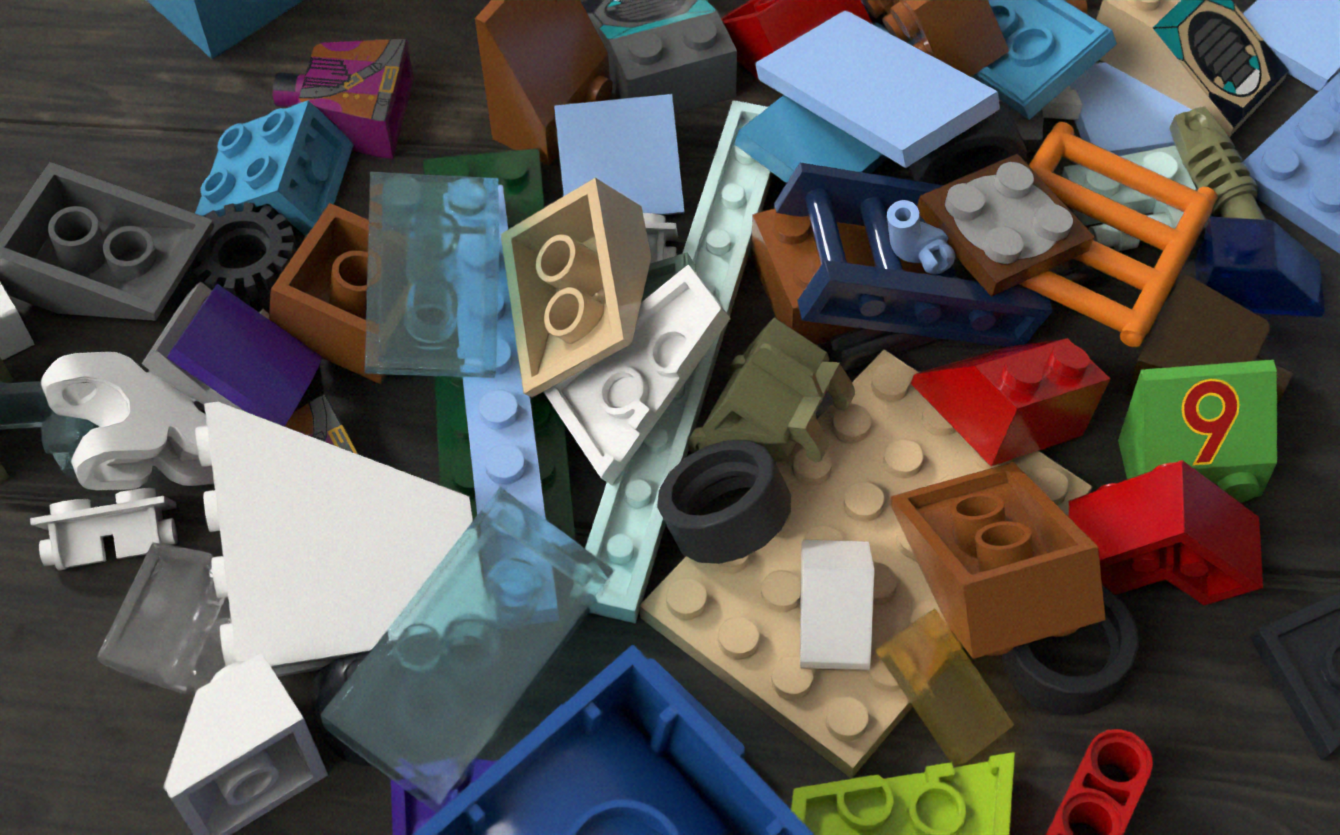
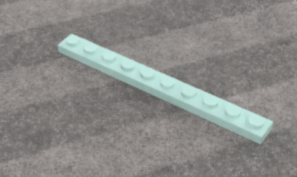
(719, 243)

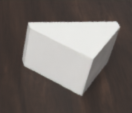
(836, 604)

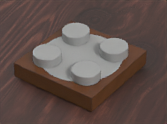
(1005, 224)

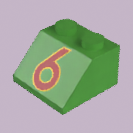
(1211, 418)

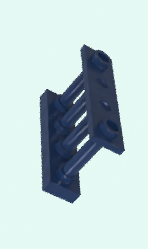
(885, 294)

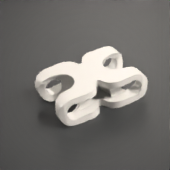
(138, 419)

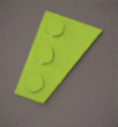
(935, 802)

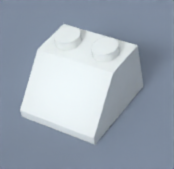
(241, 751)

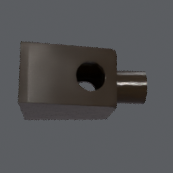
(1205, 330)

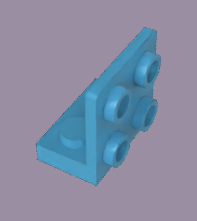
(281, 159)

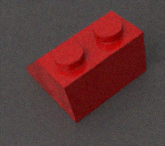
(770, 24)
(1016, 397)

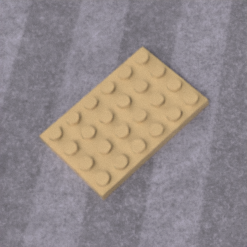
(747, 612)

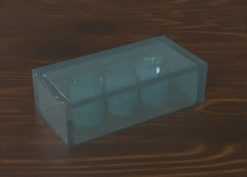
(467, 649)

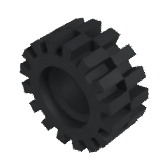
(239, 233)

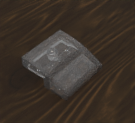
(170, 622)

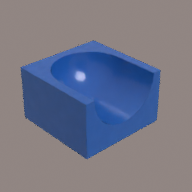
(619, 763)

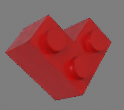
(1175, 530)

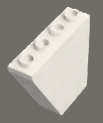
(315, 541)

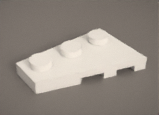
(625, 394)

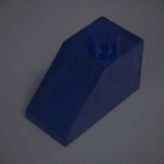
(1260, 267)

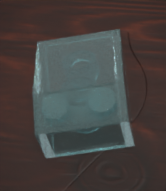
(432, 275)

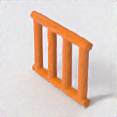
(1174, 243)

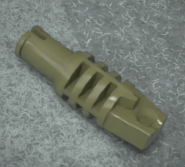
(1215, 164)

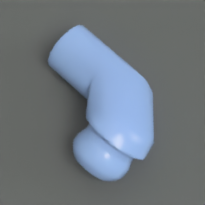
(916, 240)

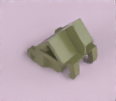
(776, 396)

